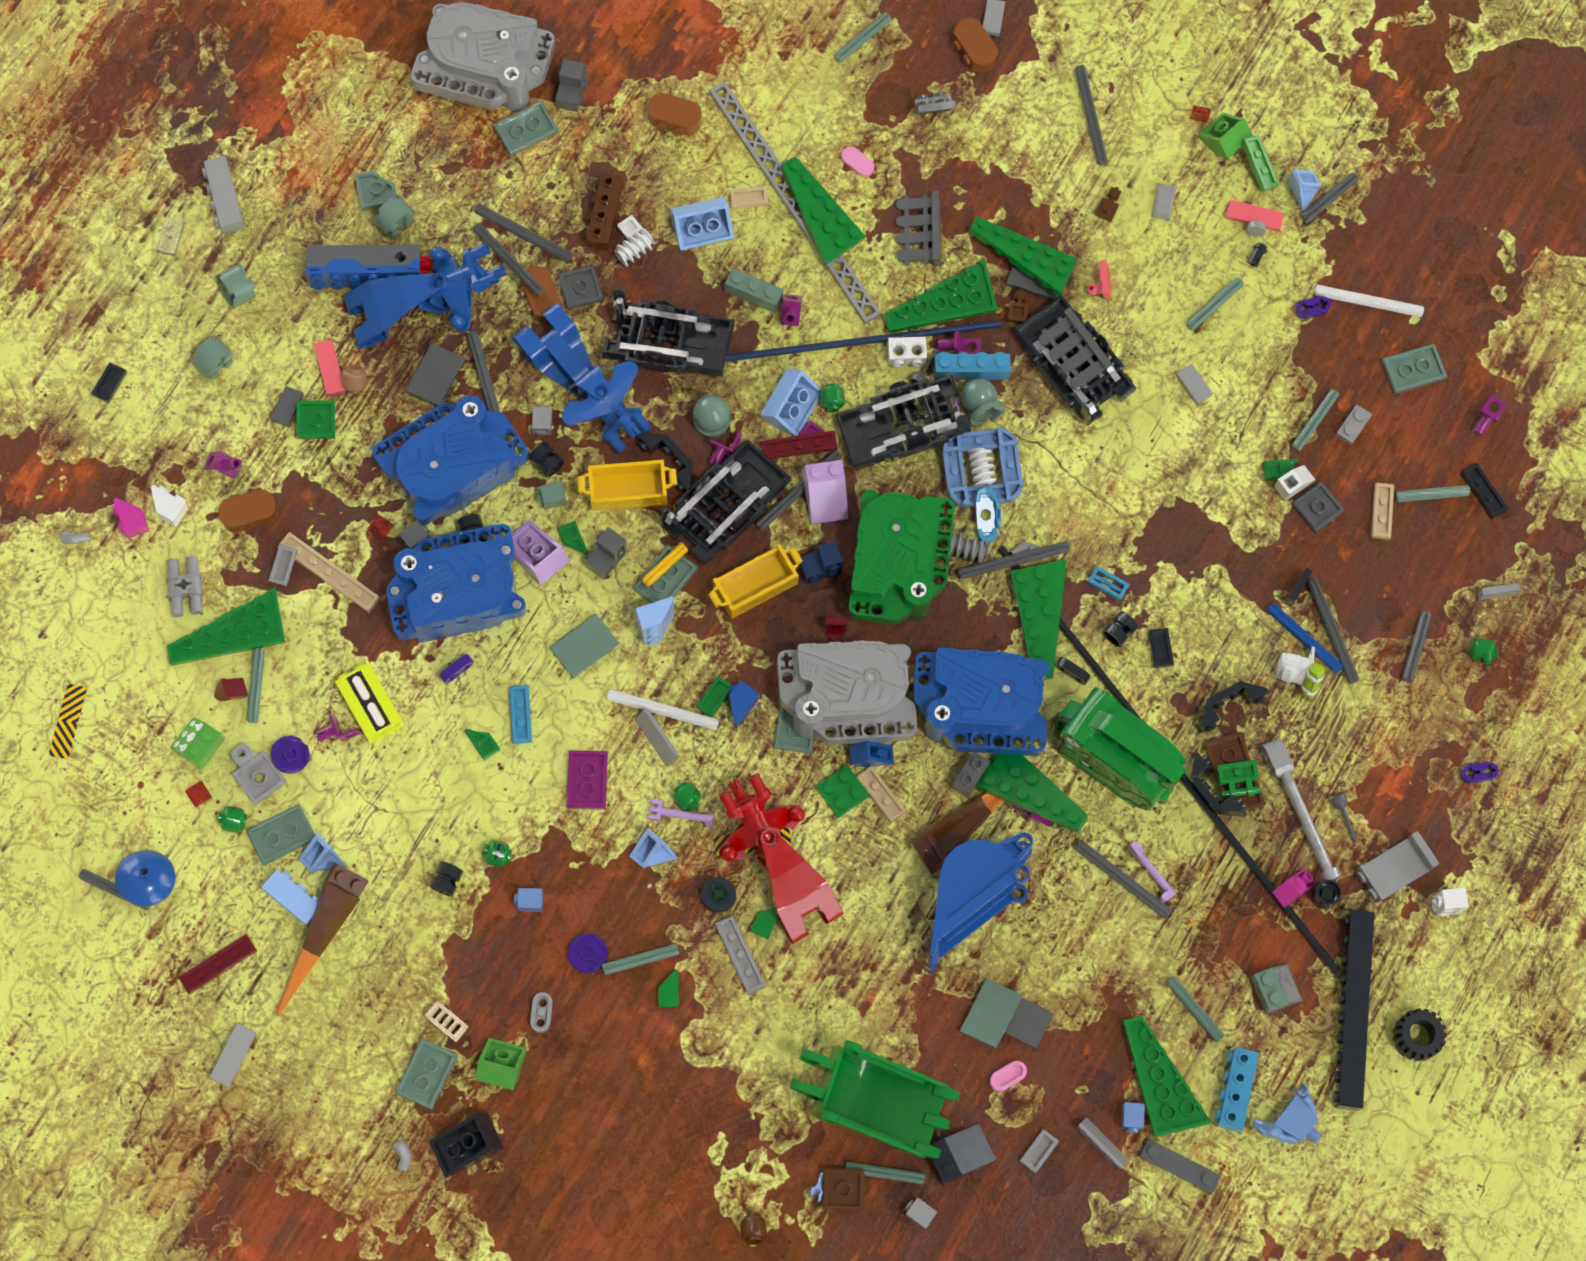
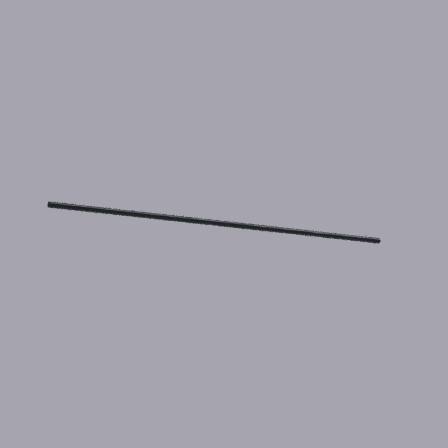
(1197, 795)

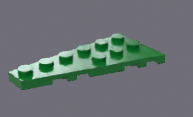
(823, 217)
(1028, 255)
(953, 299)
(1039, 605)
(240, 630)
(1025, 786)
(1164, 1091)

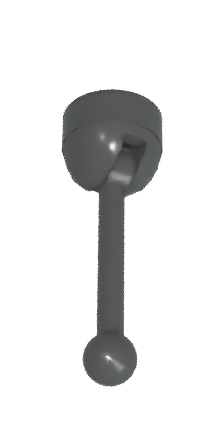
(918, 376)
(1341, 802)

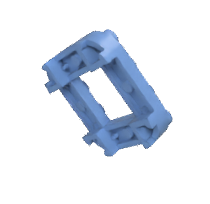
(990, 440)

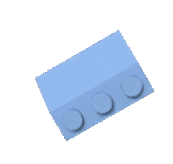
(702, 223)
(791, 402)
(654, 620)

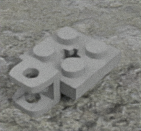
(252, 765)

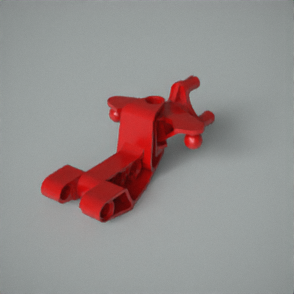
(794, 882)

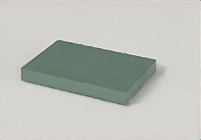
(525, 128)
(1414, 368)
(670, 582)
(584, 646)
(786, 737)
(281, 835)
(991, 1013)
(426, 1074)

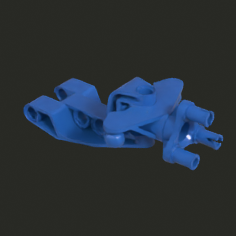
(450, 288)
(566, 361)

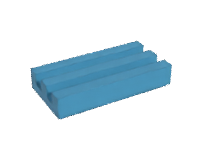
(1104, 589)

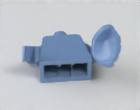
(1294, 1121)

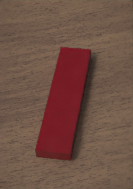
(799, 445)
(217, 964)

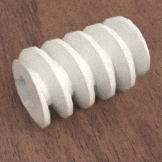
(634, 246)
(980, 467)

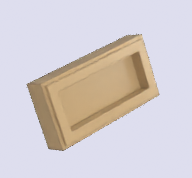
(749, 197)

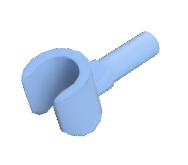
(817, 1190)

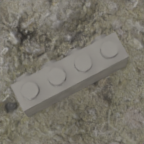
(223, 194)

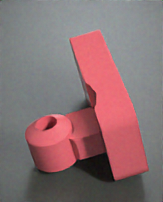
(1105, 286)

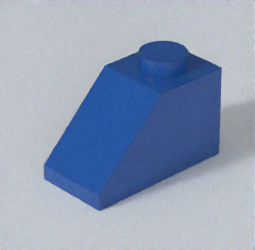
(742, 701)
(871, 753)

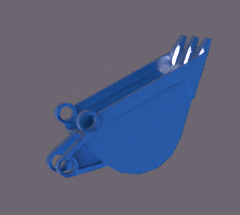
(975, 887)

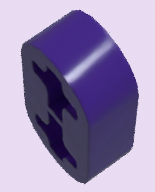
(1312, 303)
(456, 669)
(1479, 777)

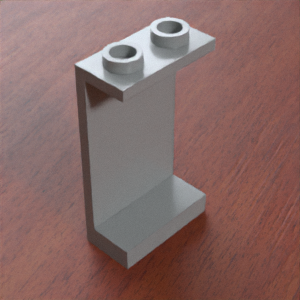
(1397, 867)

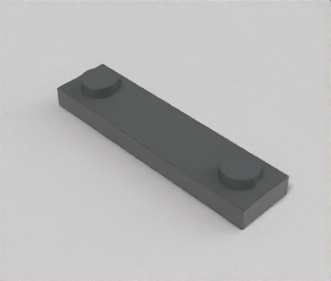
(1180, 1166)

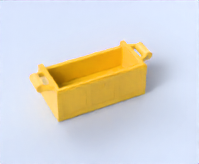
(627, 484)
(756, 581)

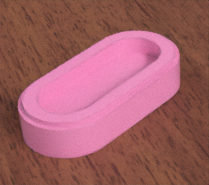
(857, 161)
(1008, 1076)

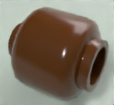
(753, 1229)

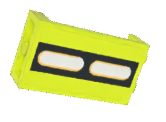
(369, 702)

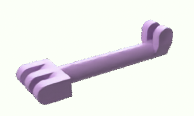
(659, 811)
(1137, 851)

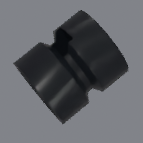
(547, 460)
(470, 522)
(1122, 626)
(445, 880)
(1326, 894)

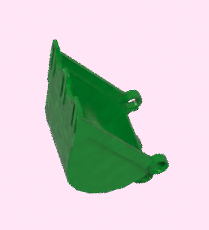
(877, 1098)

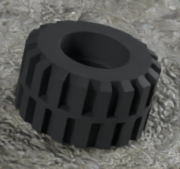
(1434, 1028)

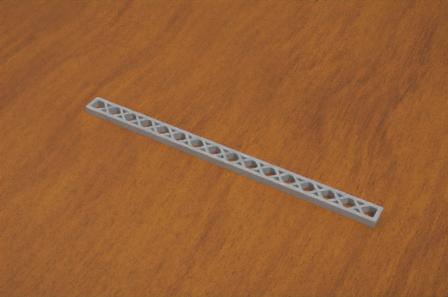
(788, 201)

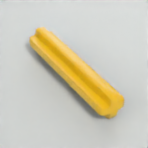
(664, 565)

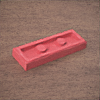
(1246, 213)
(329, 368)

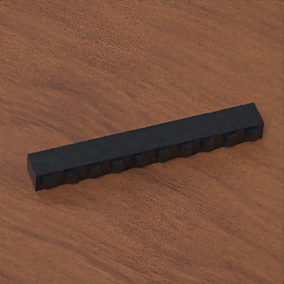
(1354, 1010)

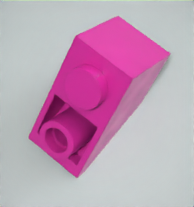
(131, 517)
(1294, 887)

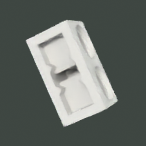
(906, 346)
(1450, 902)

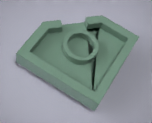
(374, 190)

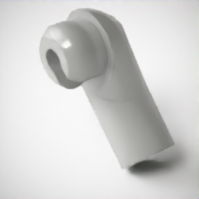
(66, 538)
(1022, 547)
(404, 1154)

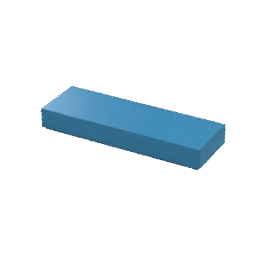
(520, 714)

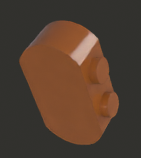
(975, 45)
(674, 114)
(539, 304)
(248, 510)

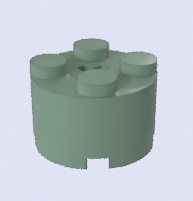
(394, 216)
(235, 286)
(212, 357)

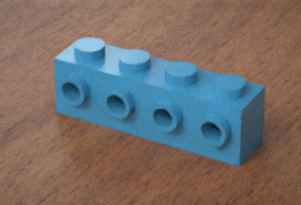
(972, 366)
(1237, 1089)

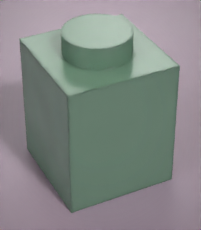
(552, 495)

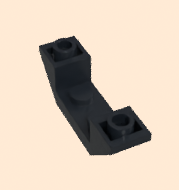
(653, 442)
(1251, 693)
(1229, 807)

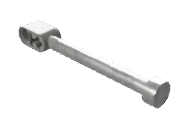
(1282, 767)

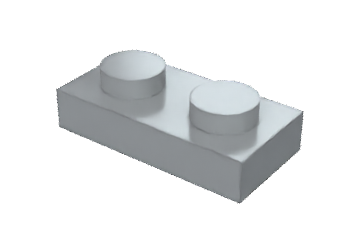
(1353, 424)

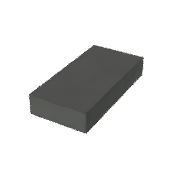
(286, 406)

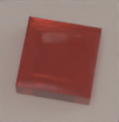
(1200, 114)
(380, 527)
(198, 794)

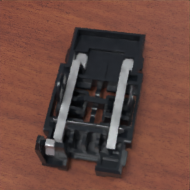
(701, 345)
(1084, 401)
(869, 429)
(748, 477)

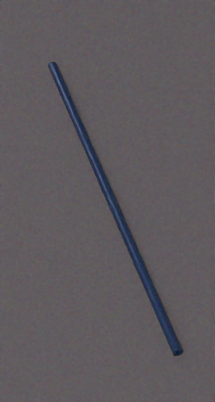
(862, 341)

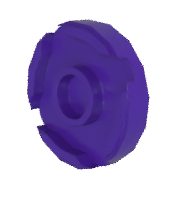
(289, 754)
(587, 953)

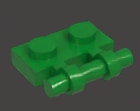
(1238, 773)

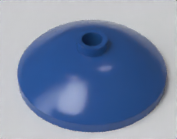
(148, 888)

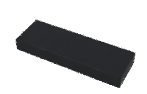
(1484, 491)

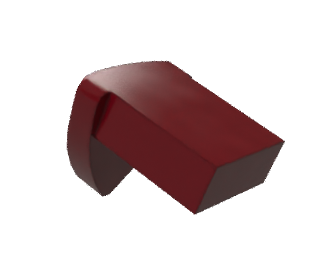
(835, 628)
(230, 689)

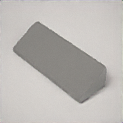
(657, 737)
(233, 1055)
(1102, 1144)

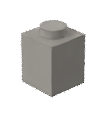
(542, 420)
(920, 1213)

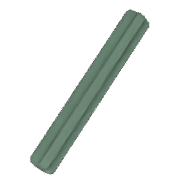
(862, 37)
(1215, 303)
(1315, 420)
(1432, 493)
(255, 686)
(640, 959)
(1195, 1009)
(889, 1173)

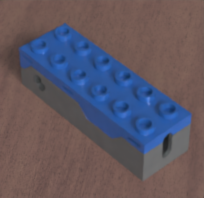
(354, 264)

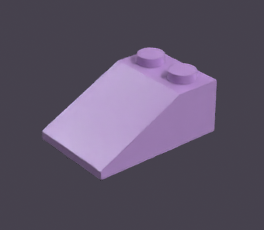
(825, 491)
(538, 552)

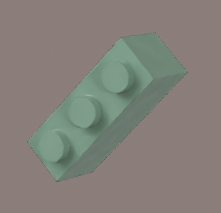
(753, 290)

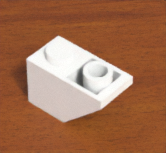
(1293, 482)
(167, 506)

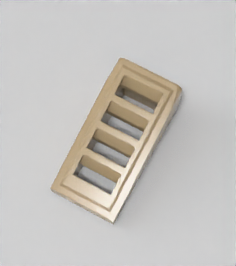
(429, 1016)

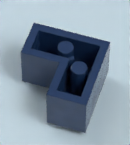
(822, 564)

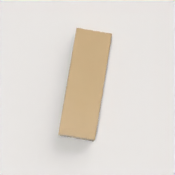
(1382, 511)
(881, 794)

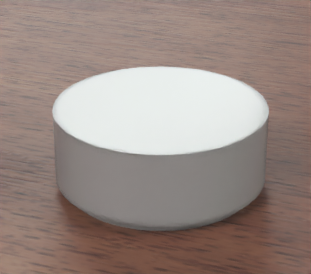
(1256, 228)

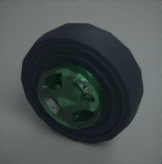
(721, 889)

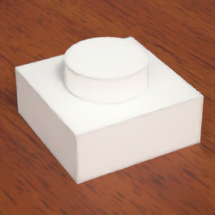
(629, 227)

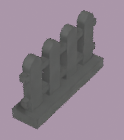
(926, 237)
(1075, 340)

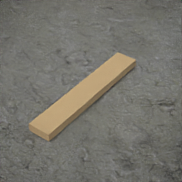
(331, 573)

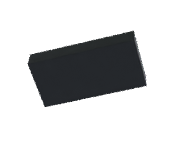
(109, 382)
(1298, 587)
(1161, 648)

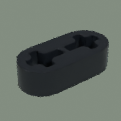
(1073, 670)

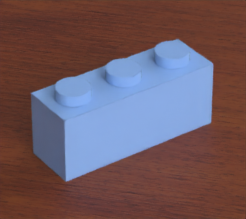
(291, 896)

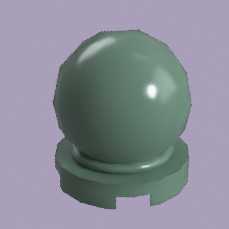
(980, 400)
(711, 416)

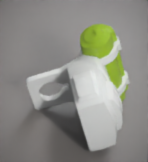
(1301, 671)

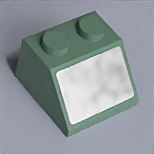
(1276, 988)

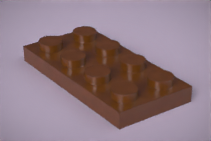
(1232, 750)

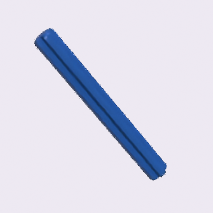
(1305, 638)

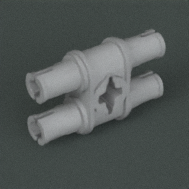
(193, 588)

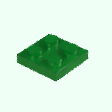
(316, 419)
(842, 791)

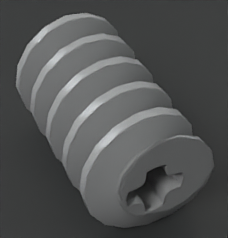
(969, 547)

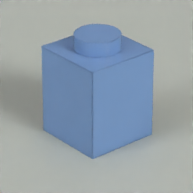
(529, 899)
(1132, 1117)

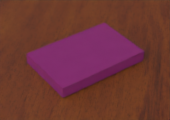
(587, 780)

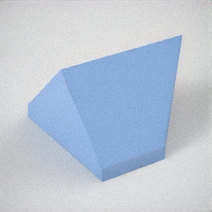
(1304, 186)
(651, 850)
(319, 855)

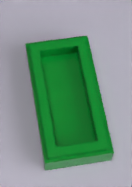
(714, 697)

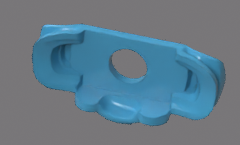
(987, 500)

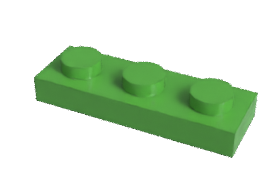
(1260, 163)

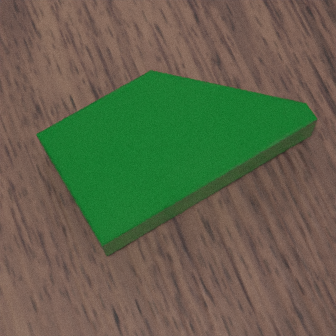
(1276, 469)
(572, 538)
(483, 743)
(765, 923)
(669, 992)

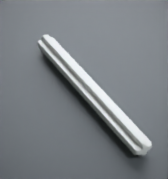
(1368, 300)
(662, 709)

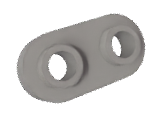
(541, 1013)

